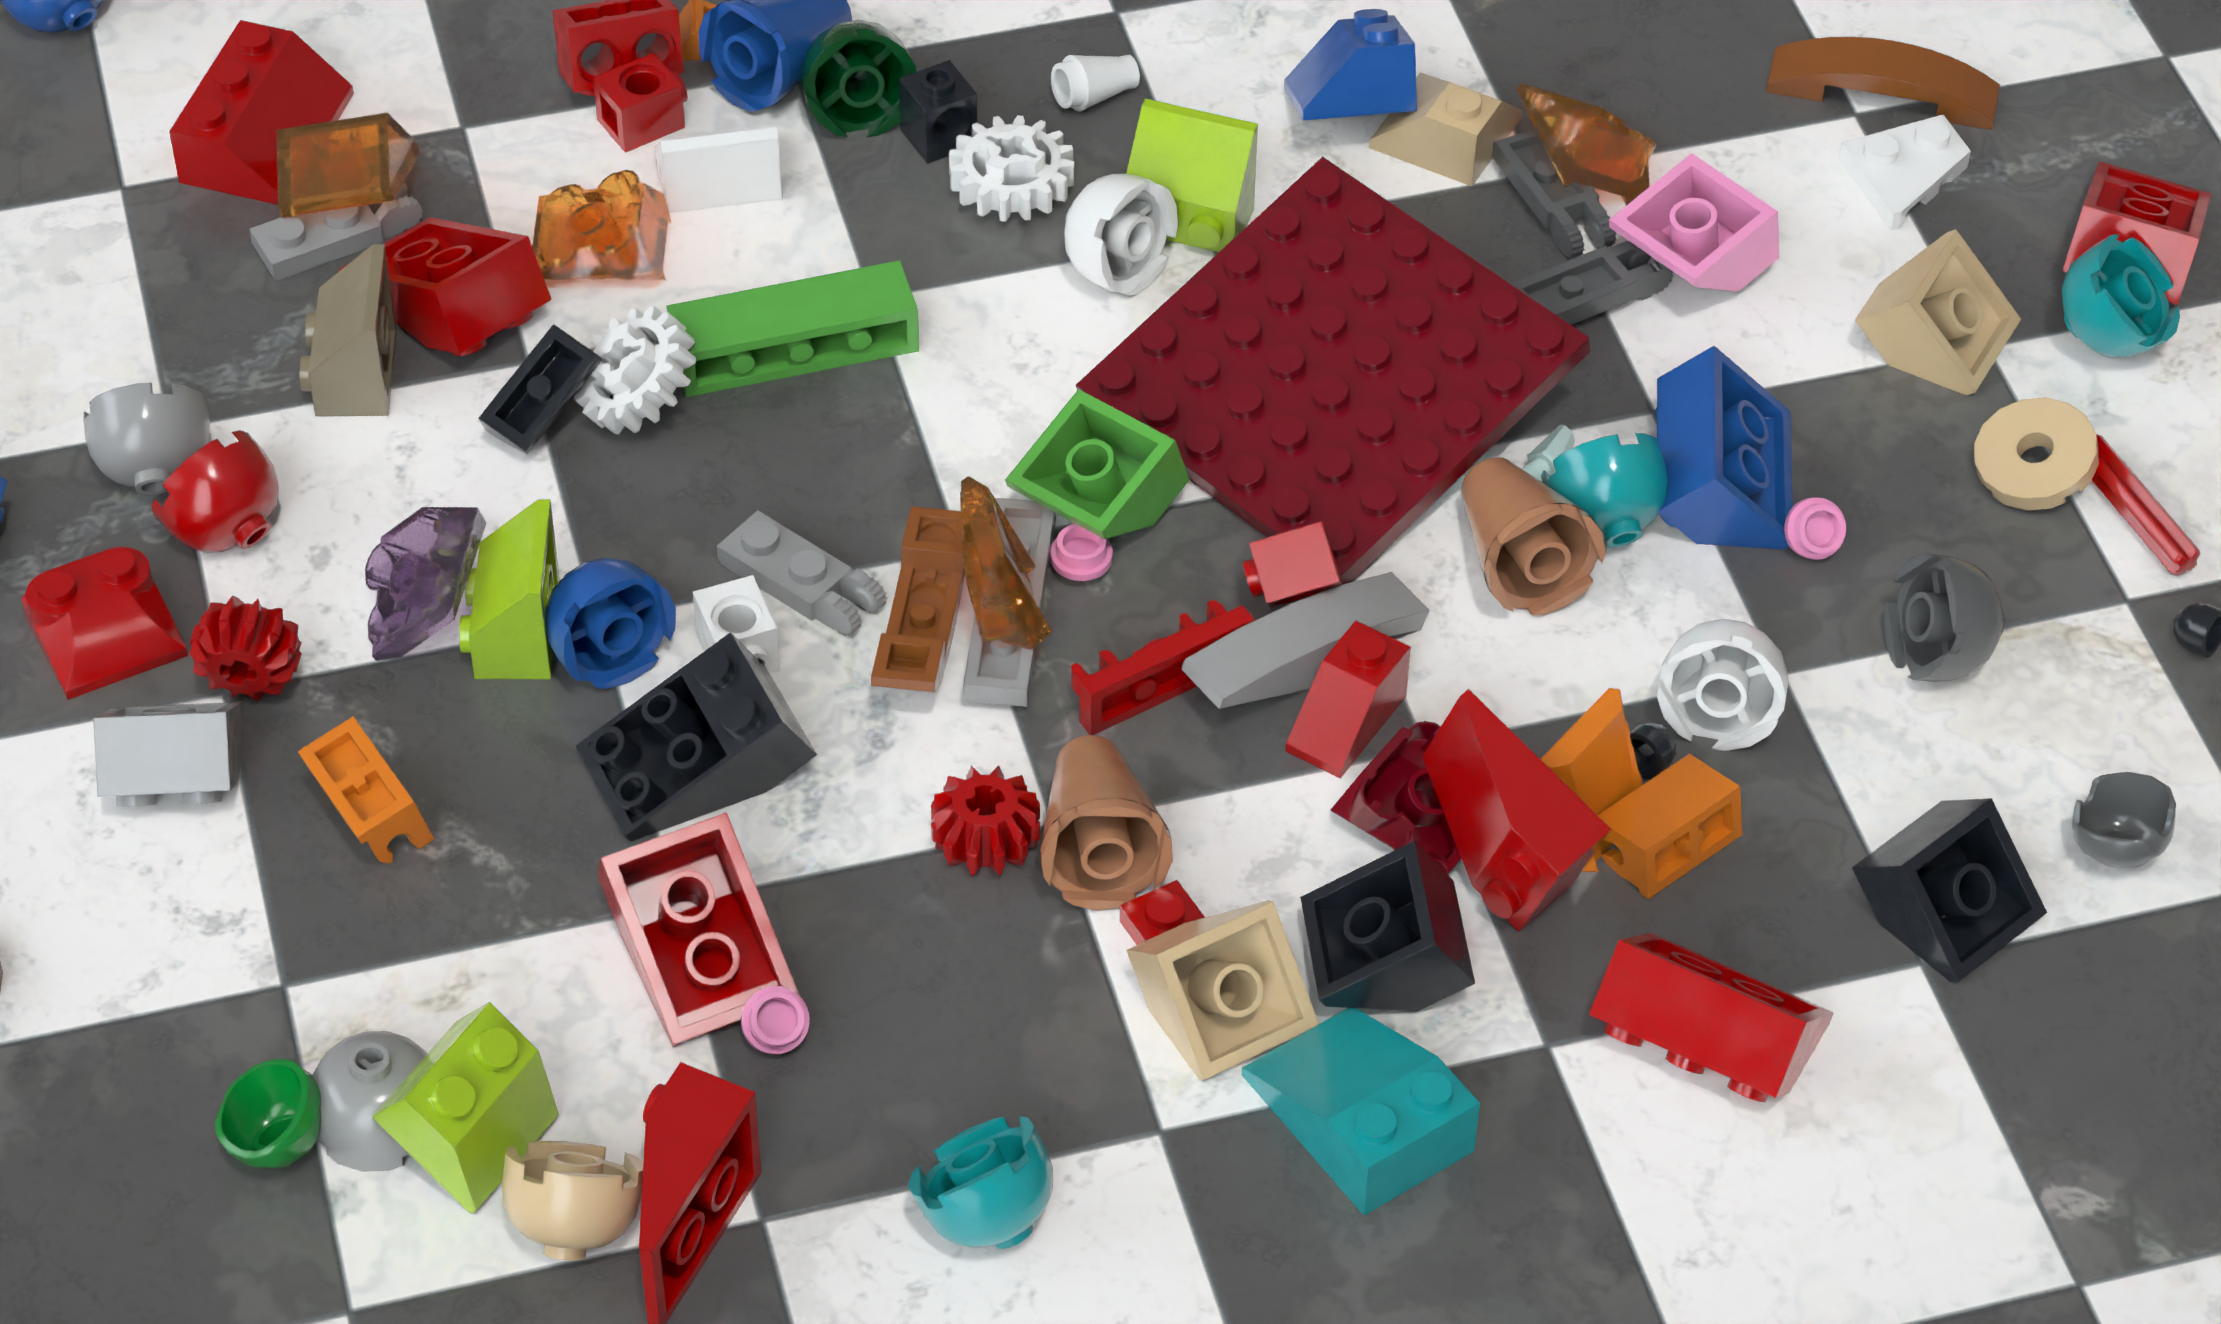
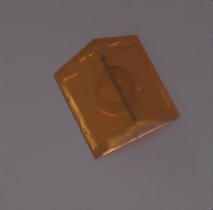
(342, 164)

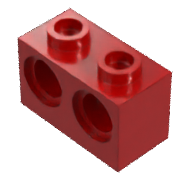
(619, 29)

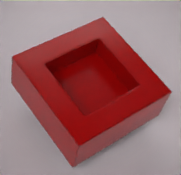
(1158, 912)

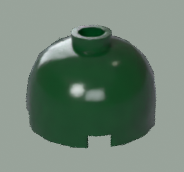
(854, 77)

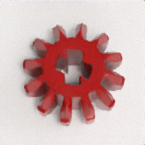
(245, 648)
(985, 820)

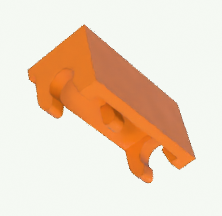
(364, 789)
(1672, 824)

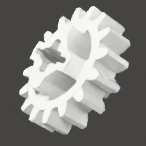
(1011, 168)
(636, 370)

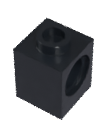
(936, 109)

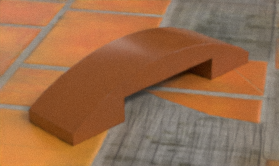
(1888, 69)
(924, 603)

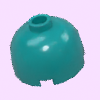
(2119, 299)
(1614, 484)
(986, 1185)

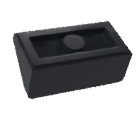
(539, 390)

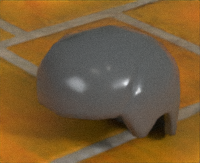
(2125, 819)

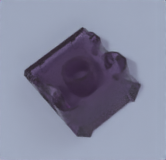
(420, 576)

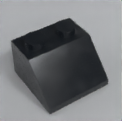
(1951, 886)
(1388, 935)

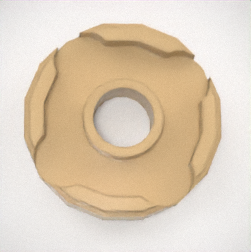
(2029, 425)

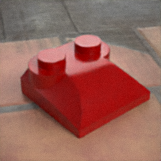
(101, 620)

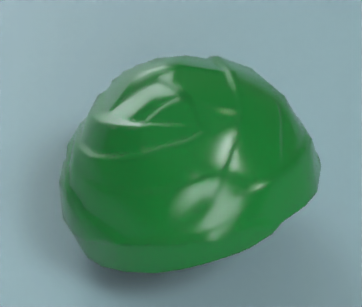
(270, 1115)

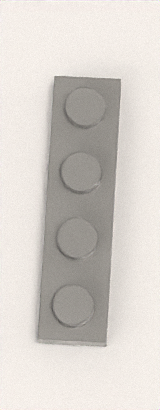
(996, 669)

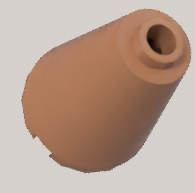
(1527, 546)
(1101, 828)

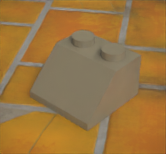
(352, 340)

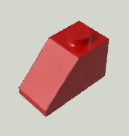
(1350, 699)

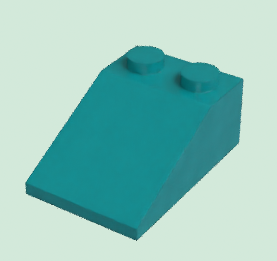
(1368, 1106)

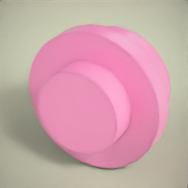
(1815, 528)
(1080, 554)
(775, 1020)

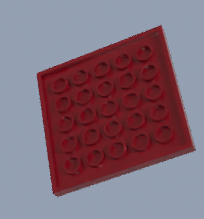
(1337, 367)

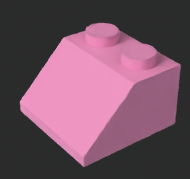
(1702, 227)

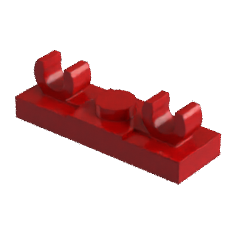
(1151, 673)

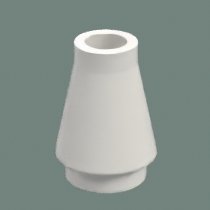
(1092, 79)

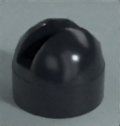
(2198, 628)
(1659, 741)

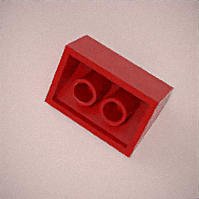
(252, 89)
(1708, 1016)

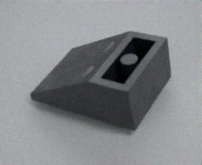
(696, 743)

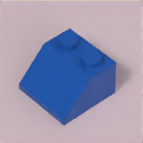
(1356, 70)

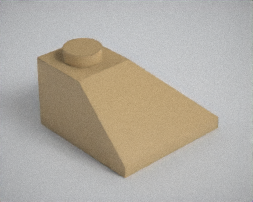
(1449, 130)
(1940, 316)
(1224, 987)

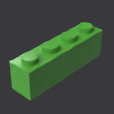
(798, 327)

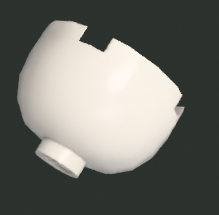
(1119, 232)
(1723, 684)

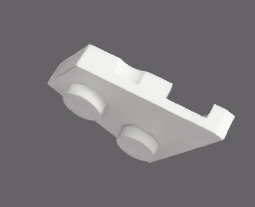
(1905, 165)

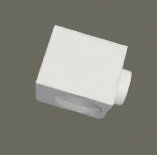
(743, 612)

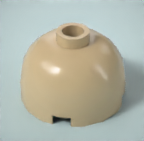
(570, 1196)

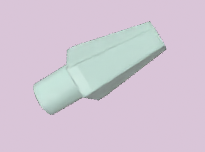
(1551, 447)

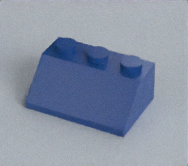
(1724, 454)

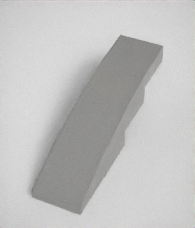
(1288, 645)

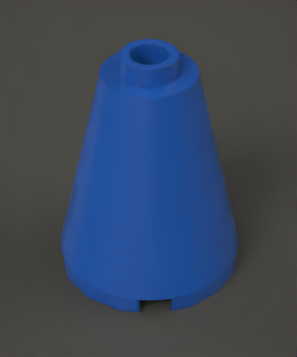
(762, 45)

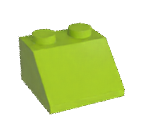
(1204, 164)
(510, 597)
(471, 1103)

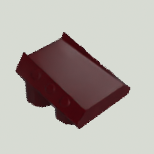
(1397, 798)

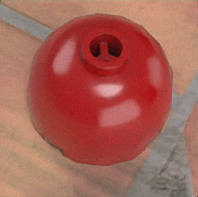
(220, 496)

